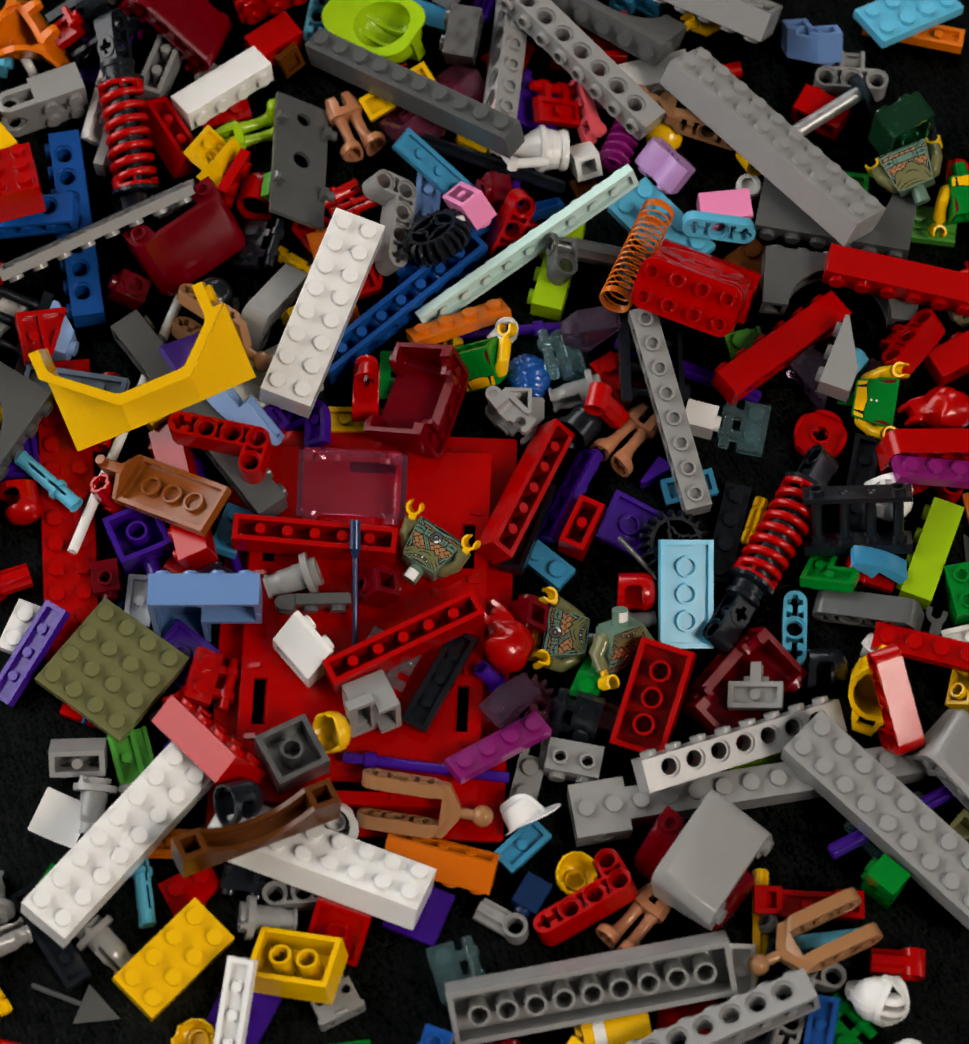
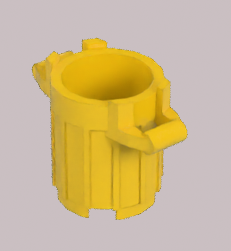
(864, 698)

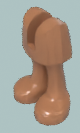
(351, 112)
(622, 460)
(640, 905)

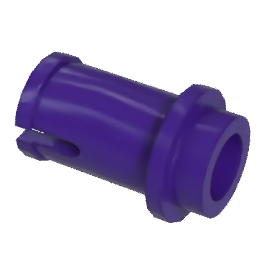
(489, 676)

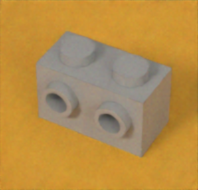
(78, 757)
(572, 761)

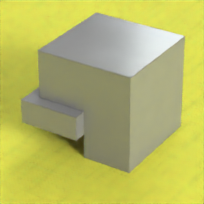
(371, 704)

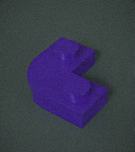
(316, 428)

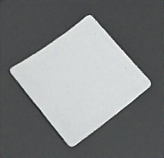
(57, 818)

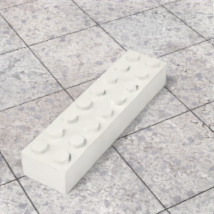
(321, 313)
(116, 845)
(345, 872)

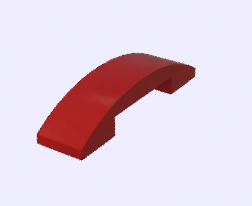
(787, 902)

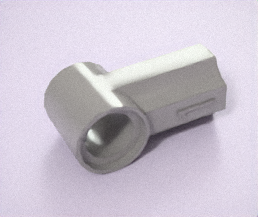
(500, 919)

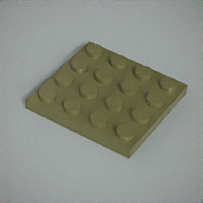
(112, 670)

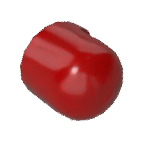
(252, 188)
(25, 506)
(637, 591)

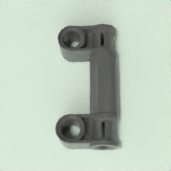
(565, 253)

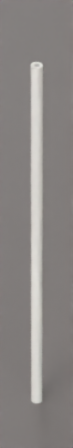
(117, 445)

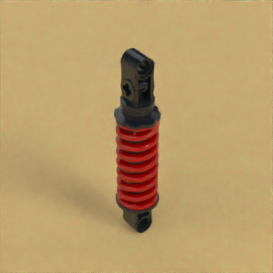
(122, 114)
(759, 567)

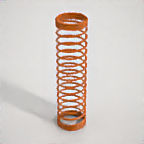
(652, 220)

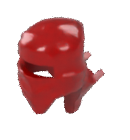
(938, 409)
(507, 640)

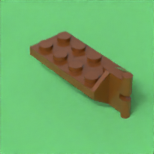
(166, 492)

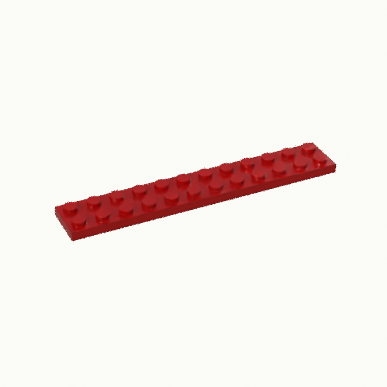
(66, 575)

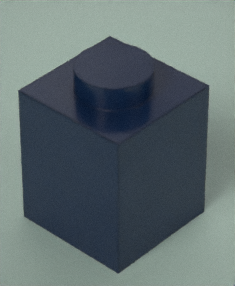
(531, 896)

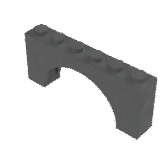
(643, 37)
(785, 221)
(790, 269)
(23, 408)

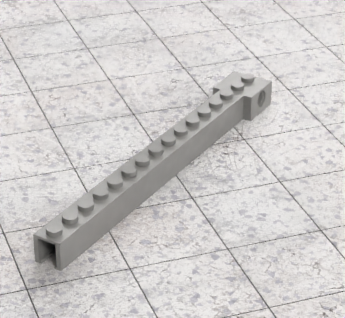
(608, 810)

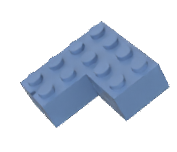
(203, 599)

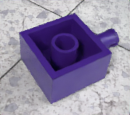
(138, 541)

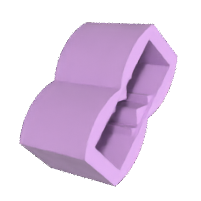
(664, 166)

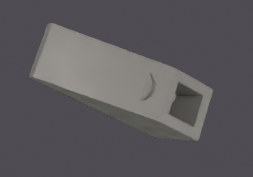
(841, 367)

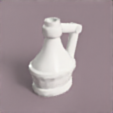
(542, 150)

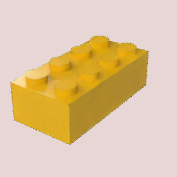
(173, 959)

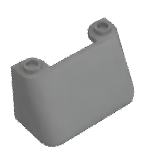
(947, 753)
(709, 860)

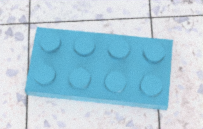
(898, 19)
(628, 207)
(685, 592)

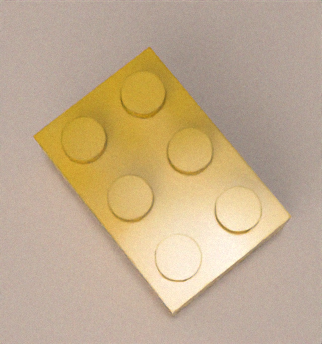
(298, 964)

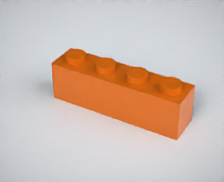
(455, 863)

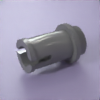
(647, 618)
(768, 924)

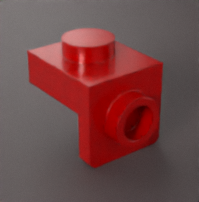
(70, 27)

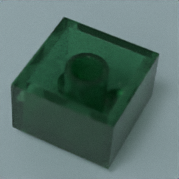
(901, 123)

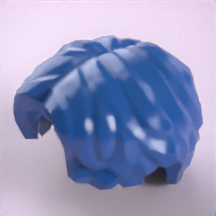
(528, 372)

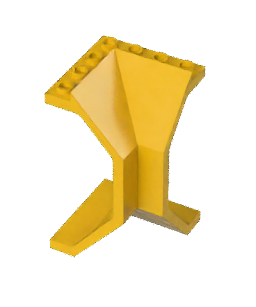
(212, 367)

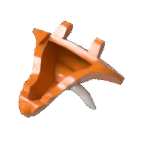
(29, 36)

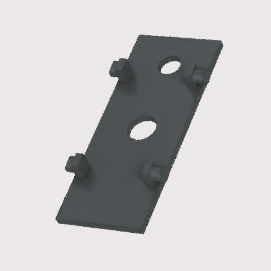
(295, 190)

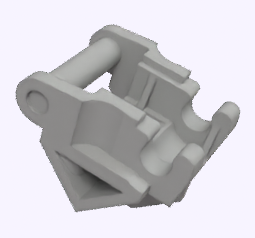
(514, 411)

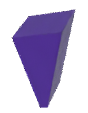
(658, 471)

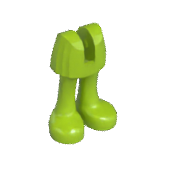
(238, 129)

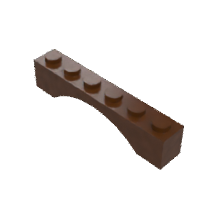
(212, 846)

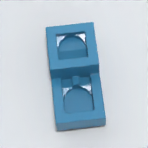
(647, 7)
(874, 561)

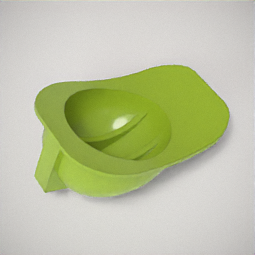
(380, 26)

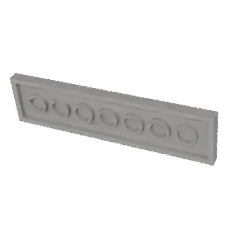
(106, 227)

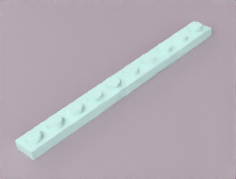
(529, 246)

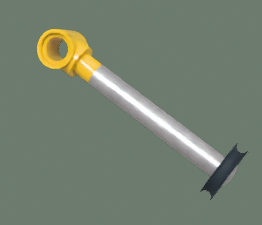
(858, 93)

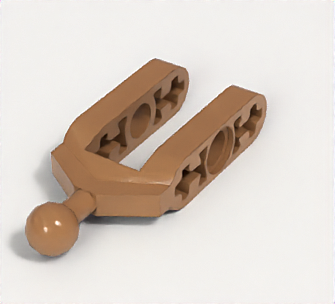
(674, 116)
(185, 326)
(413, 824)
(826, 955)

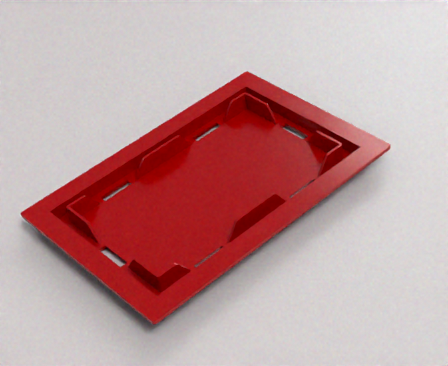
(456, 493)

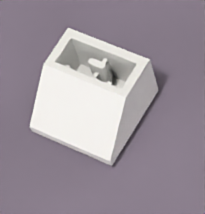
(303, 648)

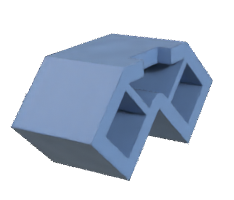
(812, 43)

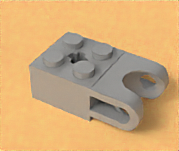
(45, 100)

